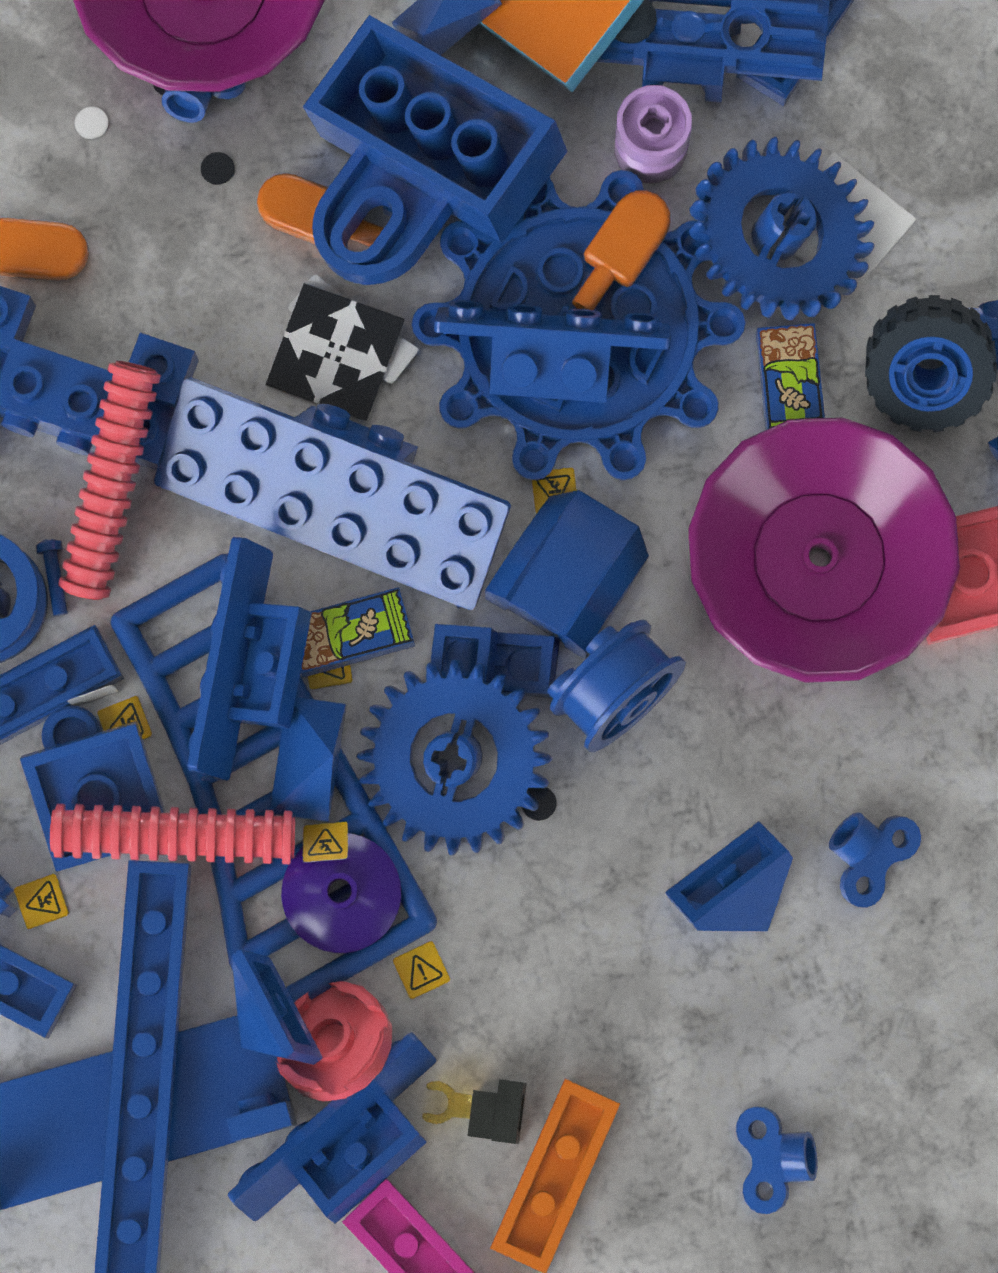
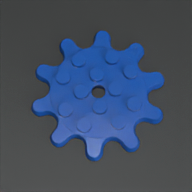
(546, 268)

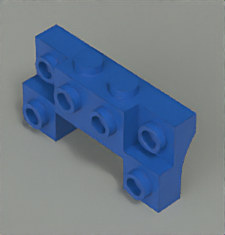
(64, 394)

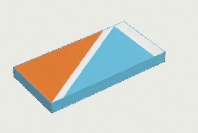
(560, 35)

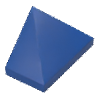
(442, 22)
(309, 760)
(736, 885)
(267, 1012)

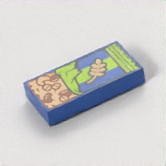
(789, 373)
(356, 632)

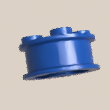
(615, 683)

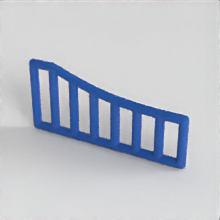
(230, 889)

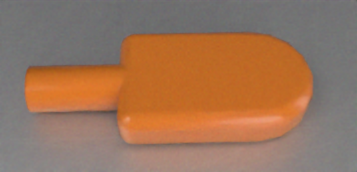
(290, 204)
(624, 245)
(41, 249)

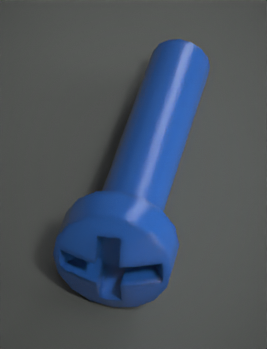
(50, 551)

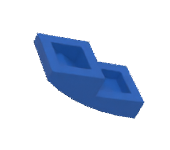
(524, 658)

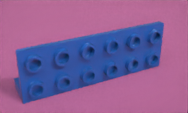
(58, 1116)

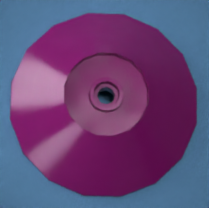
(197, 41)
(834, 491)

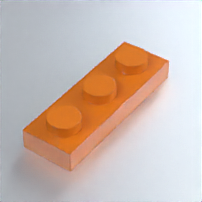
(555, 1176)

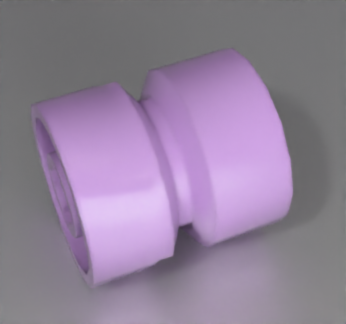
(649, 146)

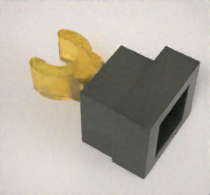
(490, 1114)

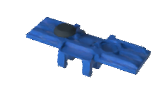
(699, 46)

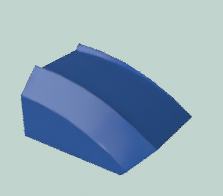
(570, 569)

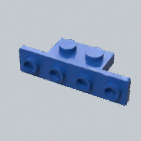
(551, 353)
(250, 661)
(344, 1146)

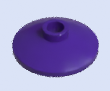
(351, 923)

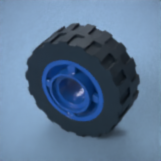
(930, 396)

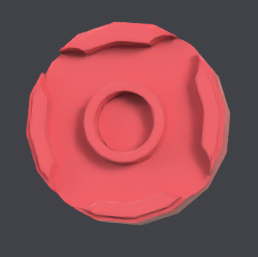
(352, 1038)

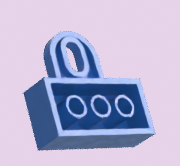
(424, 145)

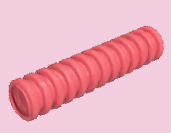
(109, 480)
(172, 834)

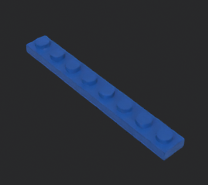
(143, 1068)

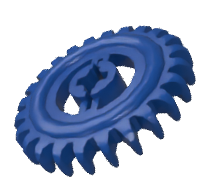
(816, 203)
(438, 812)

